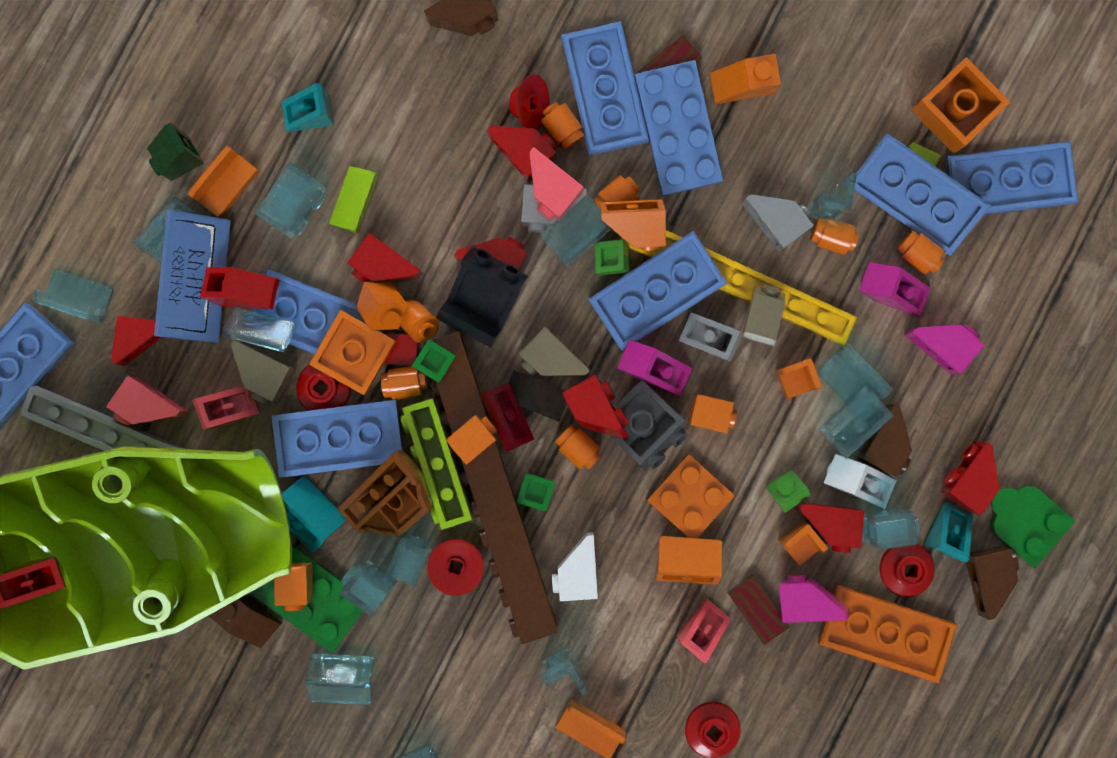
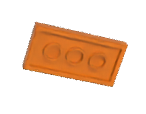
(890, 634)

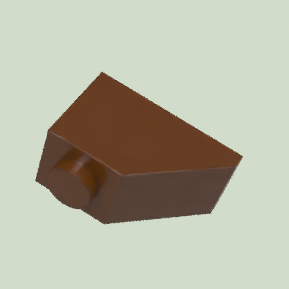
(463, 16)
(889, 446)
(992, 578)
(247, 620)

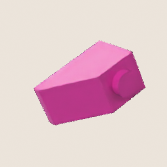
(894, 288)
(948, 345)
(654, 367)
(809, 601)

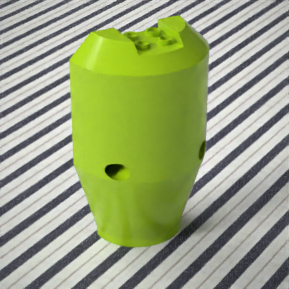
(140, 543)

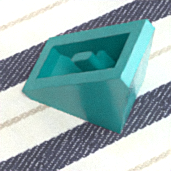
(307, 109)
(951, 532)

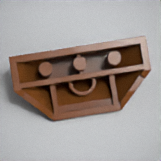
(389, 498)

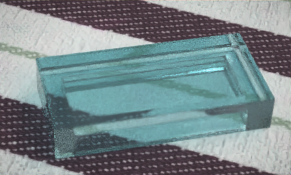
(259, 329)

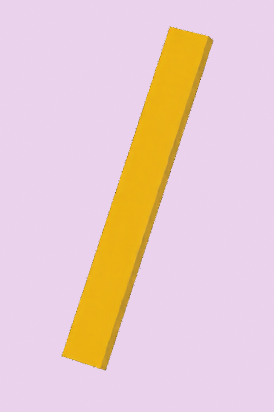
(799, 307)

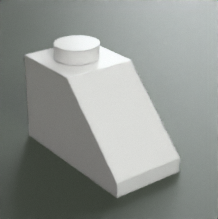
(859, 480)
(577, 572)

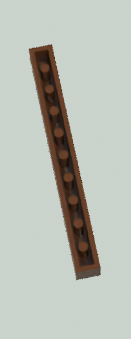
(495, 503)

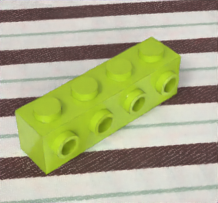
(437, 462)

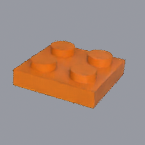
(352, 353)
(690, 497)

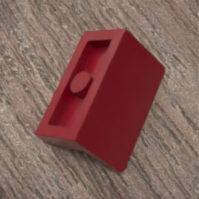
(507, 417)

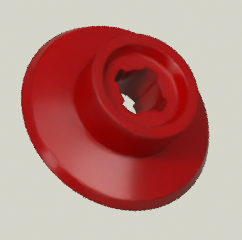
(530, 101)
(335, 396)
(893, 570)
(449, 581)
(702, 720)

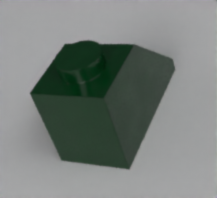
(173, 153)

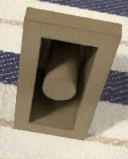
(764, 314)
(550, 357)
(261, 372)

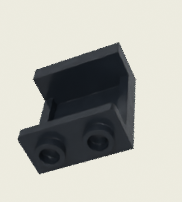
(482, 296)

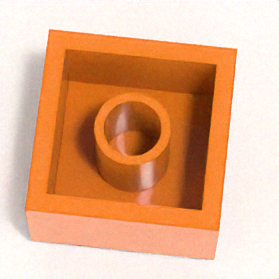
(960, 106)

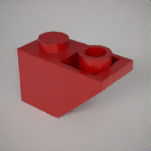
(239, 288)
(593, 407)
(975, 479)

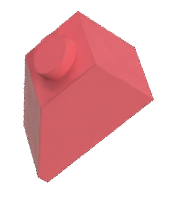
(553, 187)
(142, 404)

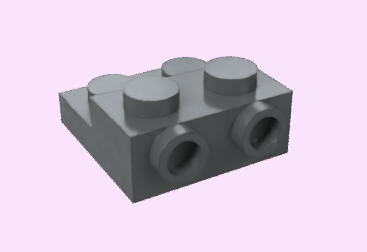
(651, 426)

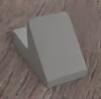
(711, 337)

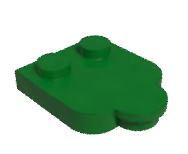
(1028, 522)

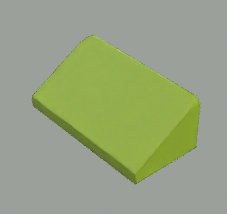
(354, 199)

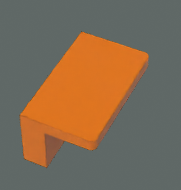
(223, 182)
(689, 560)
(590, 729)

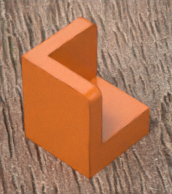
(798, 378)
(802, 543)

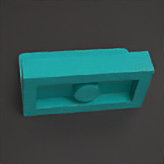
(310, 514)

